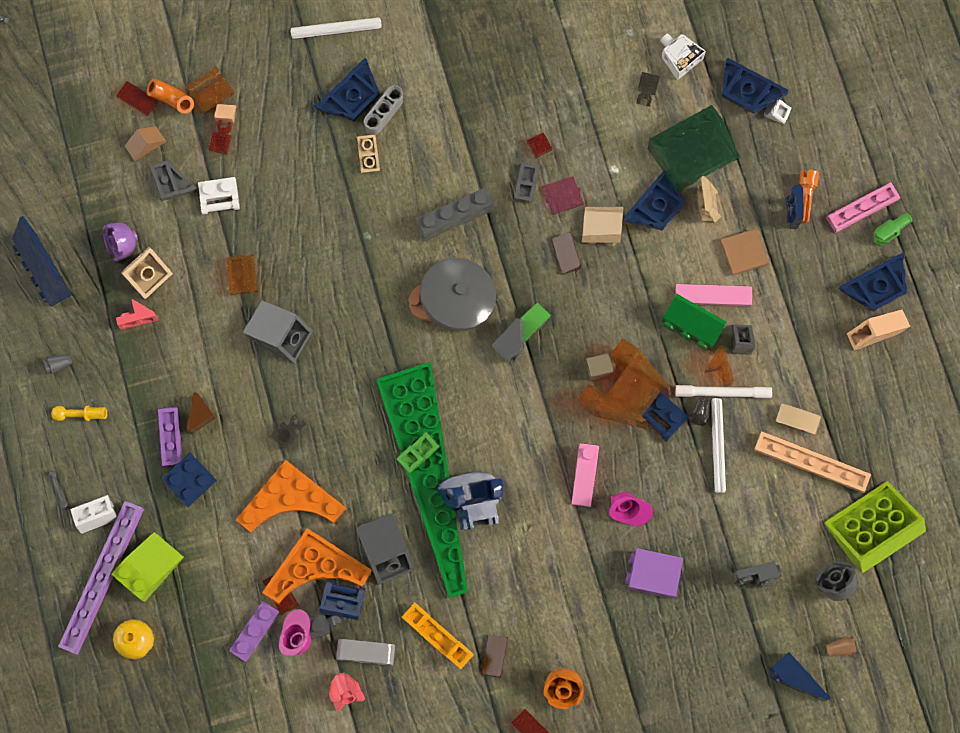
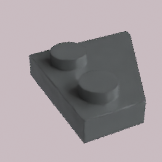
(169, 181)

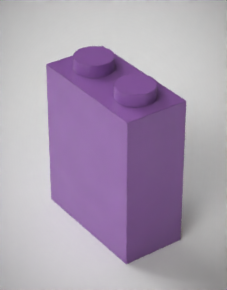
(654, 573)

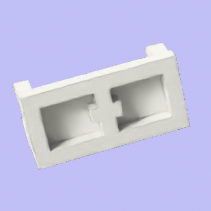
(94, 514)

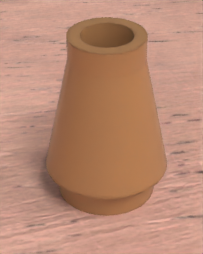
(843, 646)

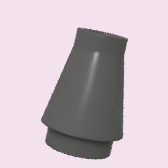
(56, 362)

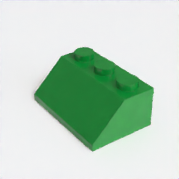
(693, 322)

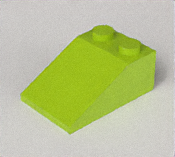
(147, 566)

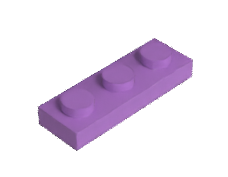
(170, 436)
(254, 631)

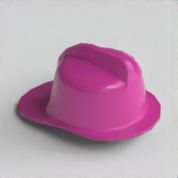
(629, 509)
(295, 633)

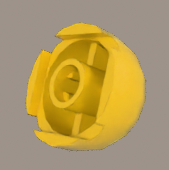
(133, 639)

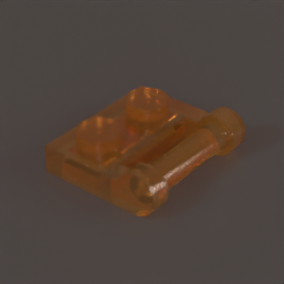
(211, 95)

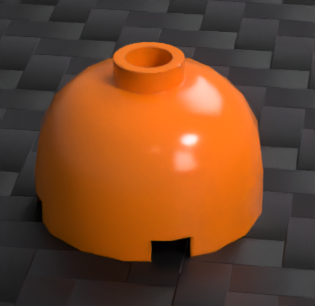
(563, 688)

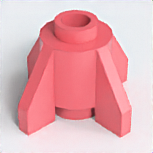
(344, 691)

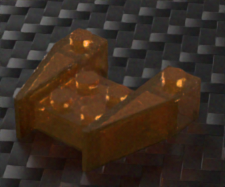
(631, 392)

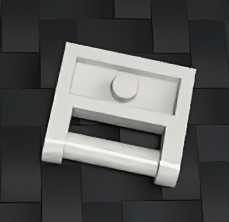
(218, 190)

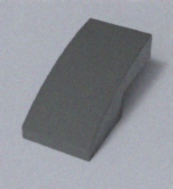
(526, 182)

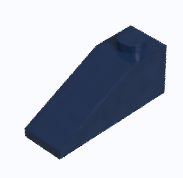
(793, 675)

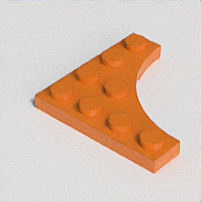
(289, 492)
(314, 560)

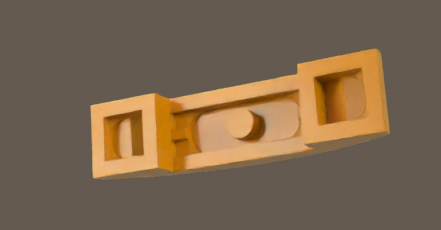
(437, 636)

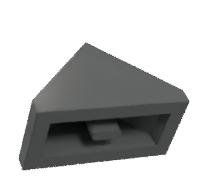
(742, 339)

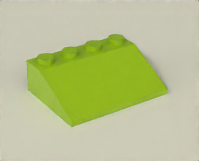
(876, 526)

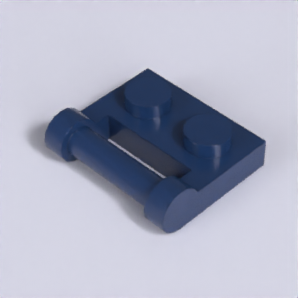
(796, 208)
(668, 413)
(342, 605)

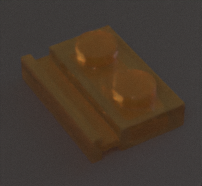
(242, 274)

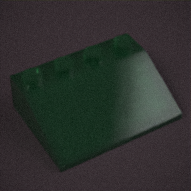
(693, 148)

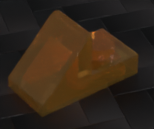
(720, 363)

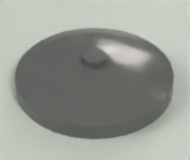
(457, 294)

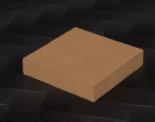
(744, 252)

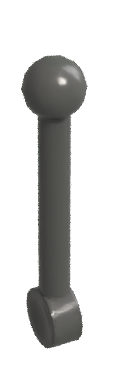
(63, 504)

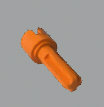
(809, 182)

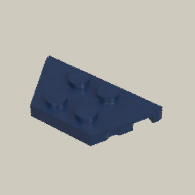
(749, 88)
(352, 94)
(656, 205)
(879, 285)

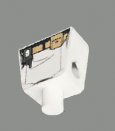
(681, 54)

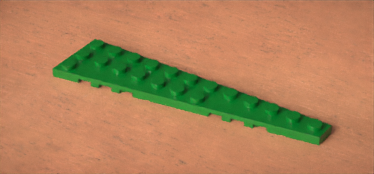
(412, 411)

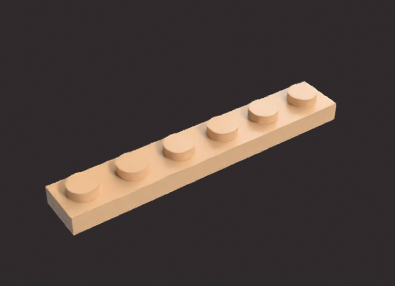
(812, 462)

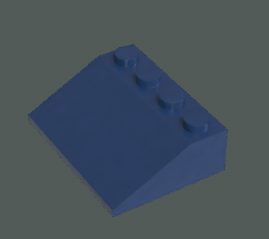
(39, 263)

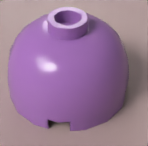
(119, 240)

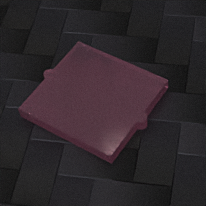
(563, 195)

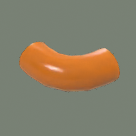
(170, 96)

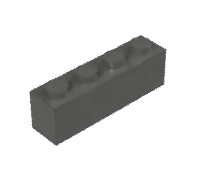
(454, 214)

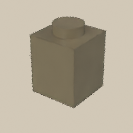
(600, 366)

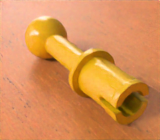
(60, 413)

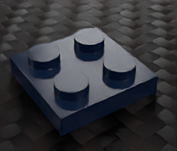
(188, 479)

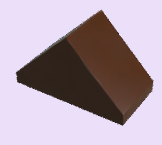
(199, 414)

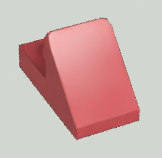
(141, 316)

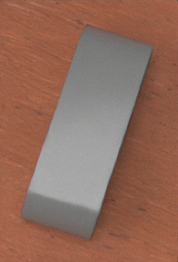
(383, 118)
(365, 652)

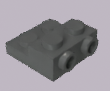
(760, 575)

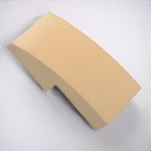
(368, 153)
(798, 419)

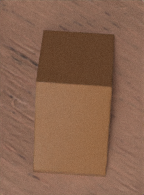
(144, 142)

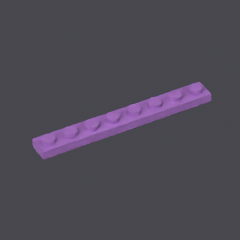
(101, 578)

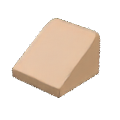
(225, 113)

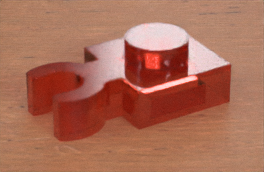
(221, 140)

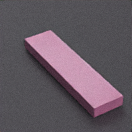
(863, 207)
(716, 294)

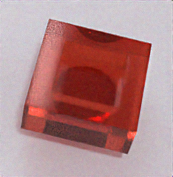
(539, 145)

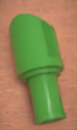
(890, 229)

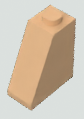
(878, 329)

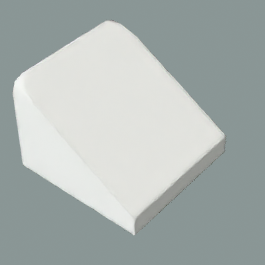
(778, 111)

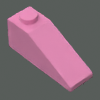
(585, 475)

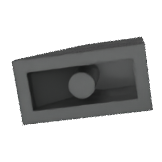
(511, 341)

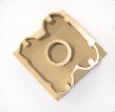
(707, 201)
(602, 225)

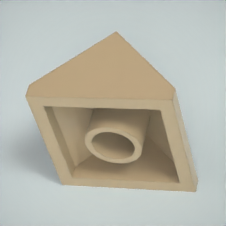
(146, 273)

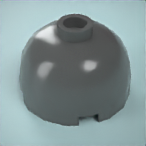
(837, 581)

